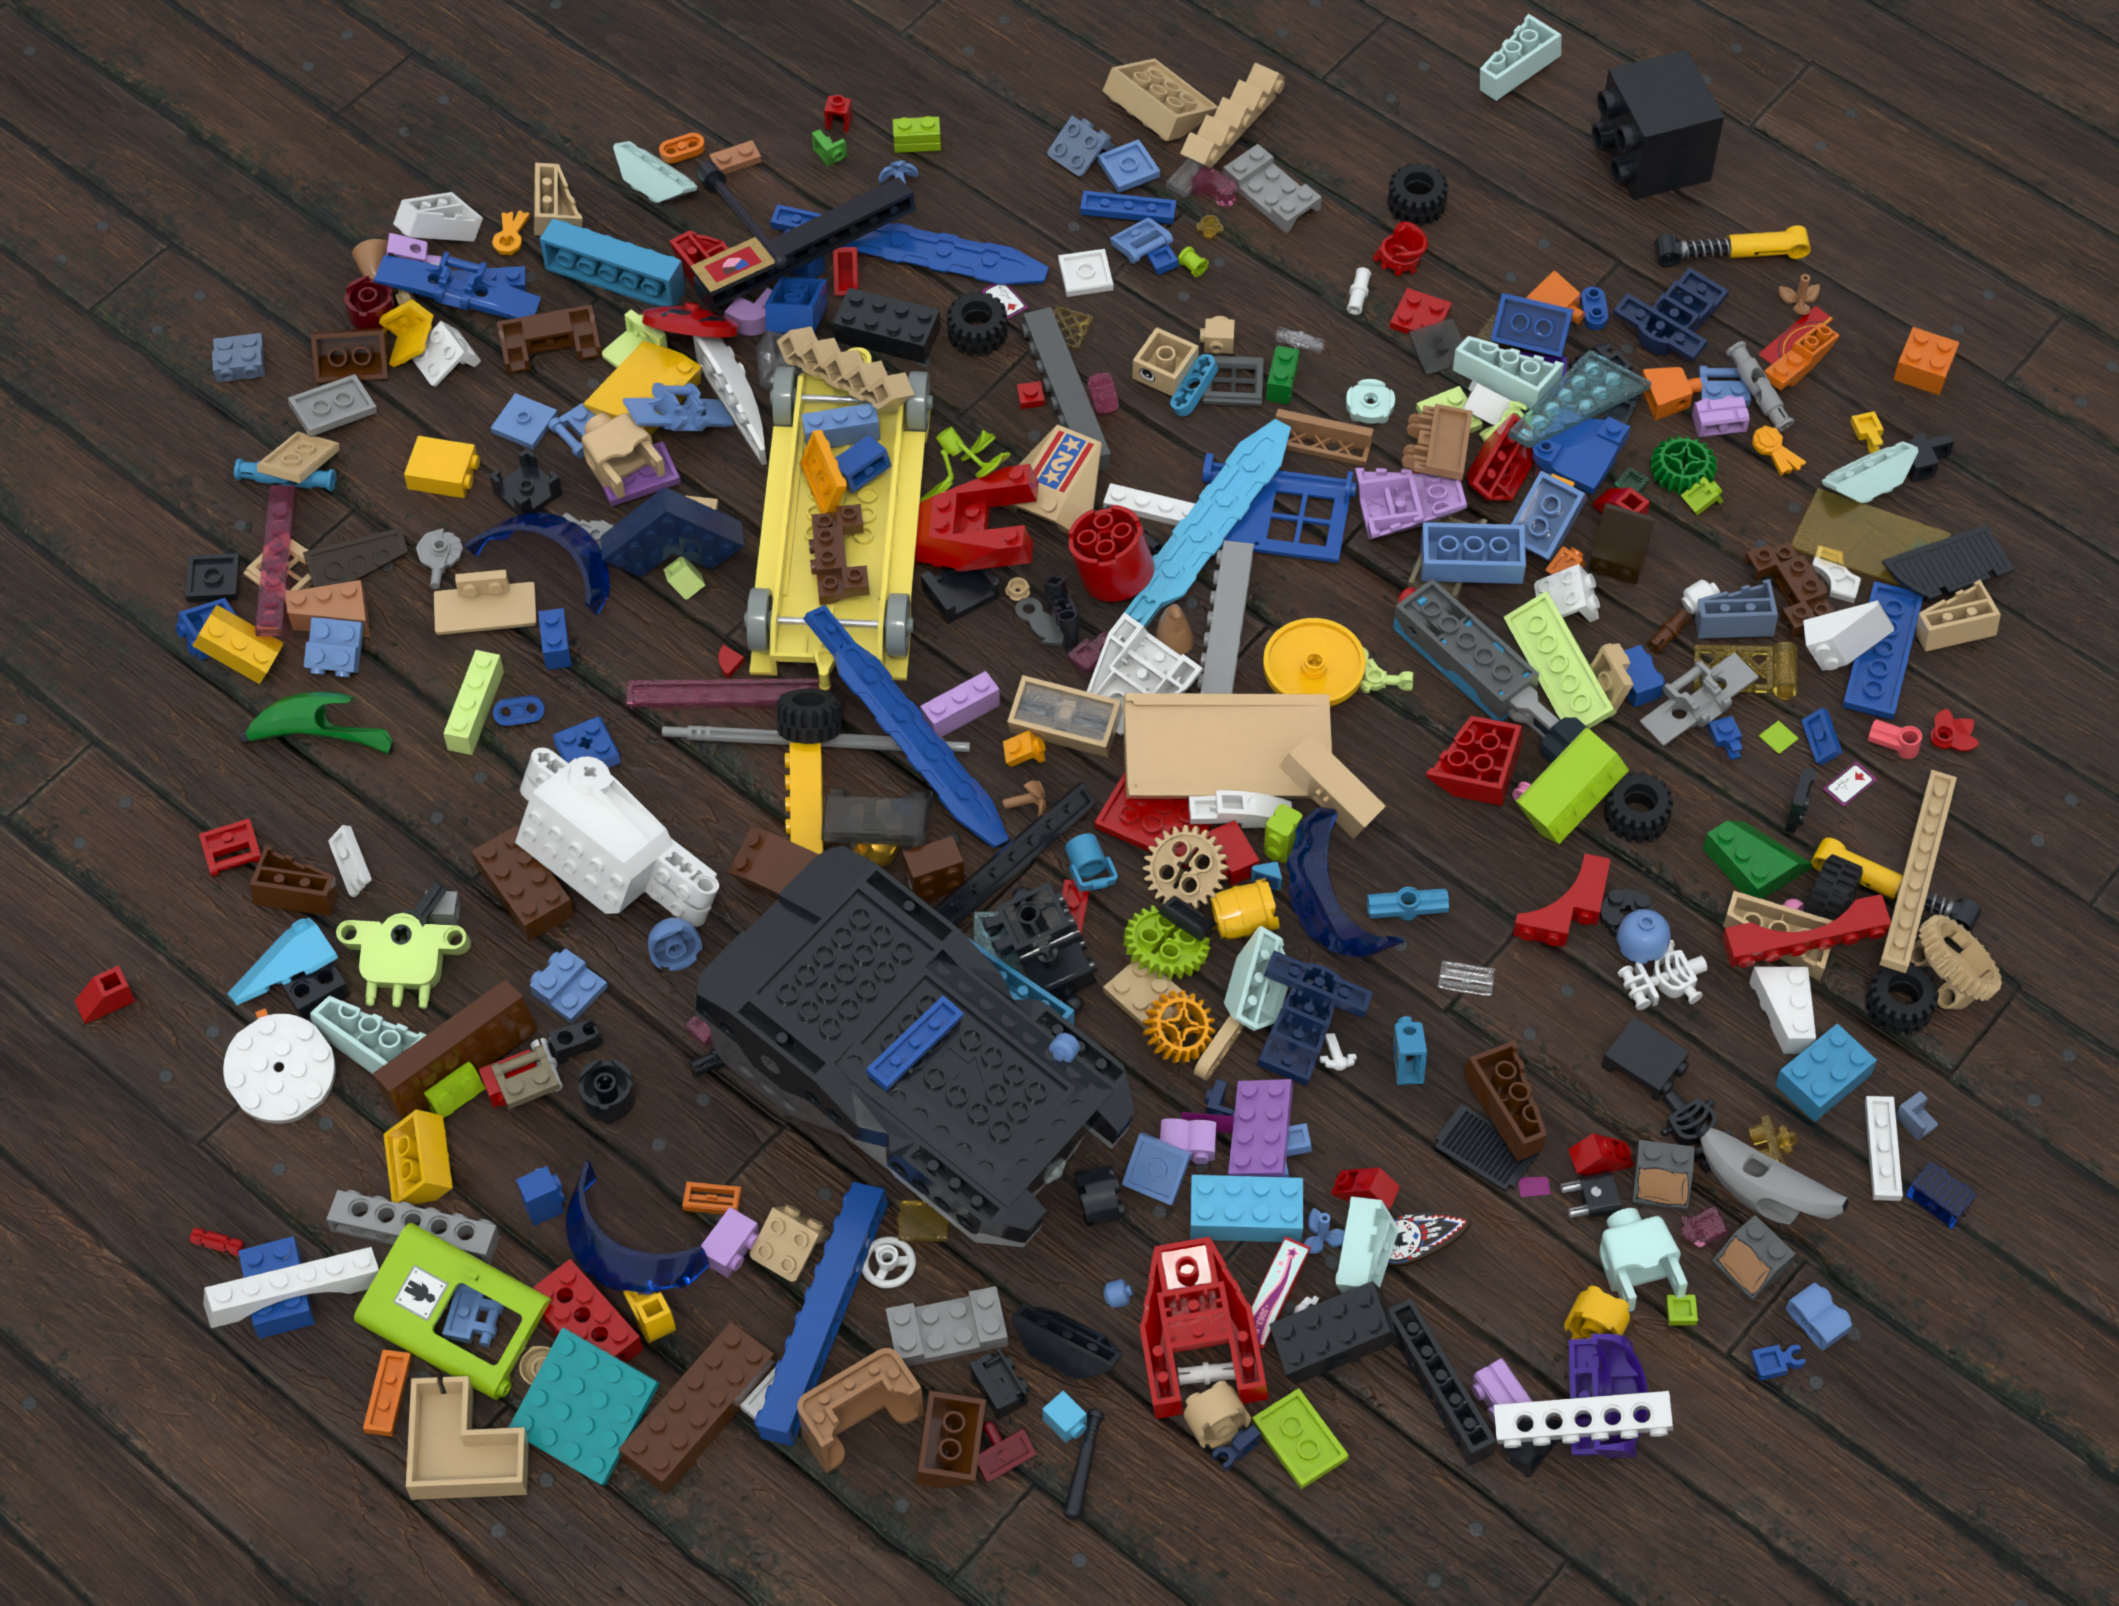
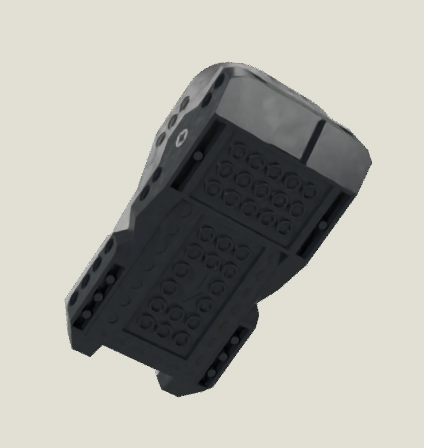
(840, 977)

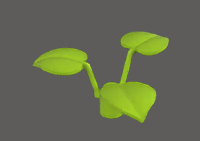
(953, 445)

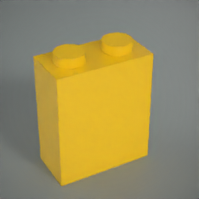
(441, 467)

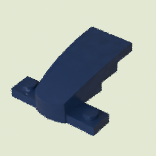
(1675, 315)
(1306, 1014)

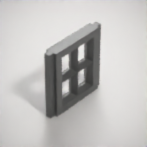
(1233, 397)

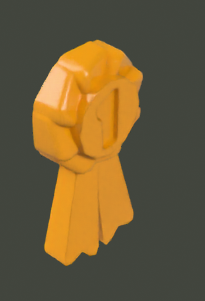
(508, 240)
(1769, 442)

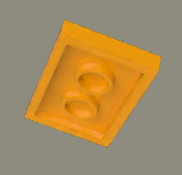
(822, 473)

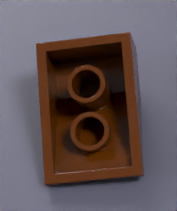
(769, 861)

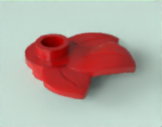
(1954, 730)

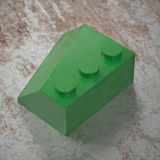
(1753, 859)

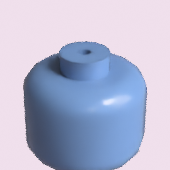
(1064, 1047)
(1118, 1293)

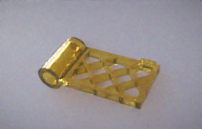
(1780, 664)

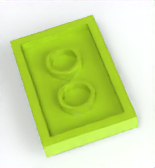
(1300, 1438)

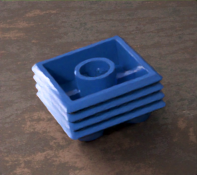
(591, 735)

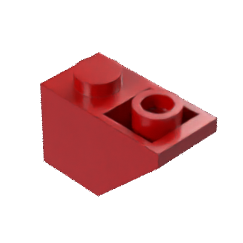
(1623, 498)
(104, 995)
(1600, 1154)
(1366, 1183)

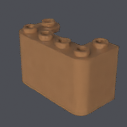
(853, 1396)

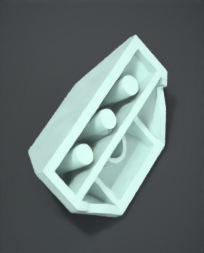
(651, 174)
(1873, 473)
(1251, 995)

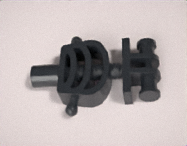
(1684, 1122)

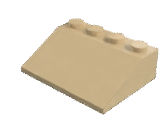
(1158, 98)

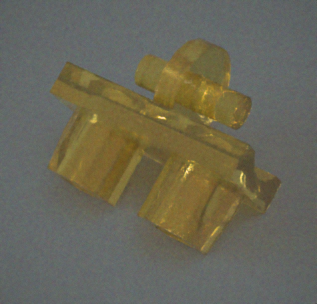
(1766, 1133)

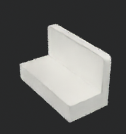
(1486, 403)

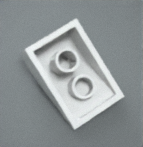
(1846, 634)

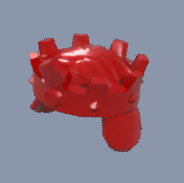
(1402, 248)

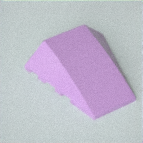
(1405, 500)

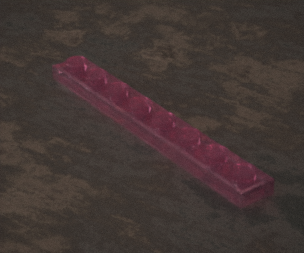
(275, 560)
(713, 692)

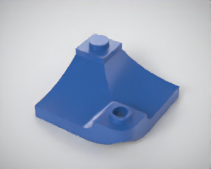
(1583, 452)

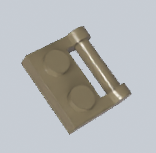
(527, 1084)

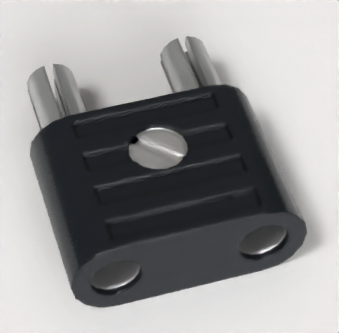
(1597, 1193)

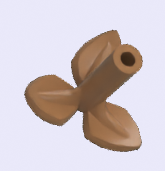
(1804, 294)
(1035, 795)

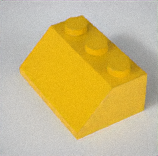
(236, 644)
(418, 1158)

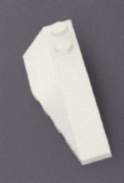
(732, 389)

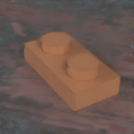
(736, 157)

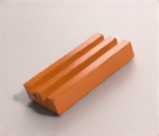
(707, 1207)

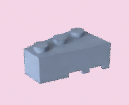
(1738, 614)

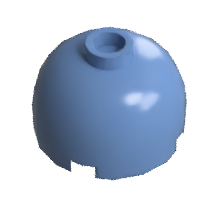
(1643, 936)
(674, 944)

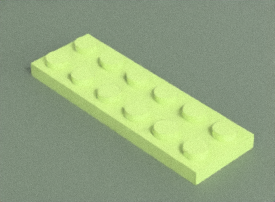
(1559, 661)

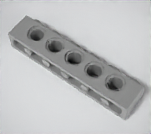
(348, 1204)

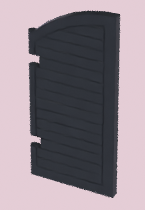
(1950, 563)

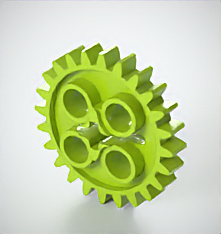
(1174, 949)

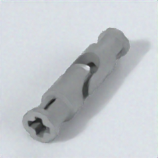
(1762, 390)

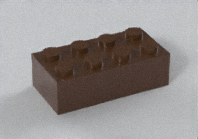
(522, 884)

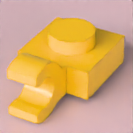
(1868, 427)

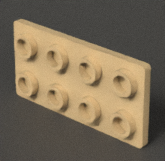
(484, 603)

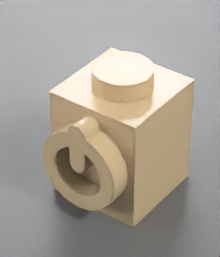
(1218, 335)

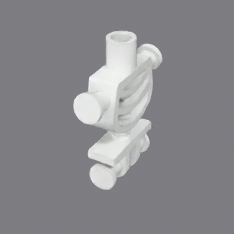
(1671, 982)

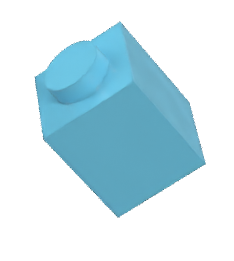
(1065, 1417)

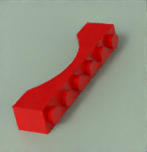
(1754, 943)

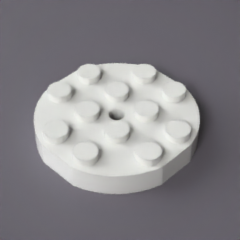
(284, 1094)

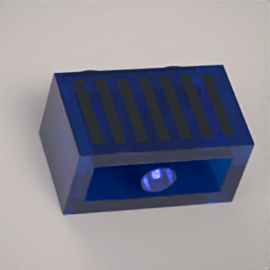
(1941, 1194)

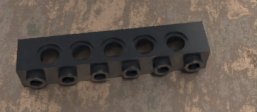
(1442, 1384)

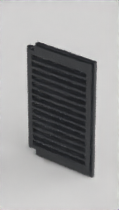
(1480, 1148)

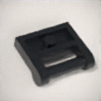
(1801, 799)

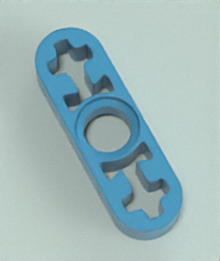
(1194, 395)

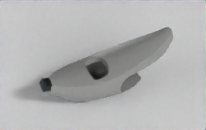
(1765, 1183)

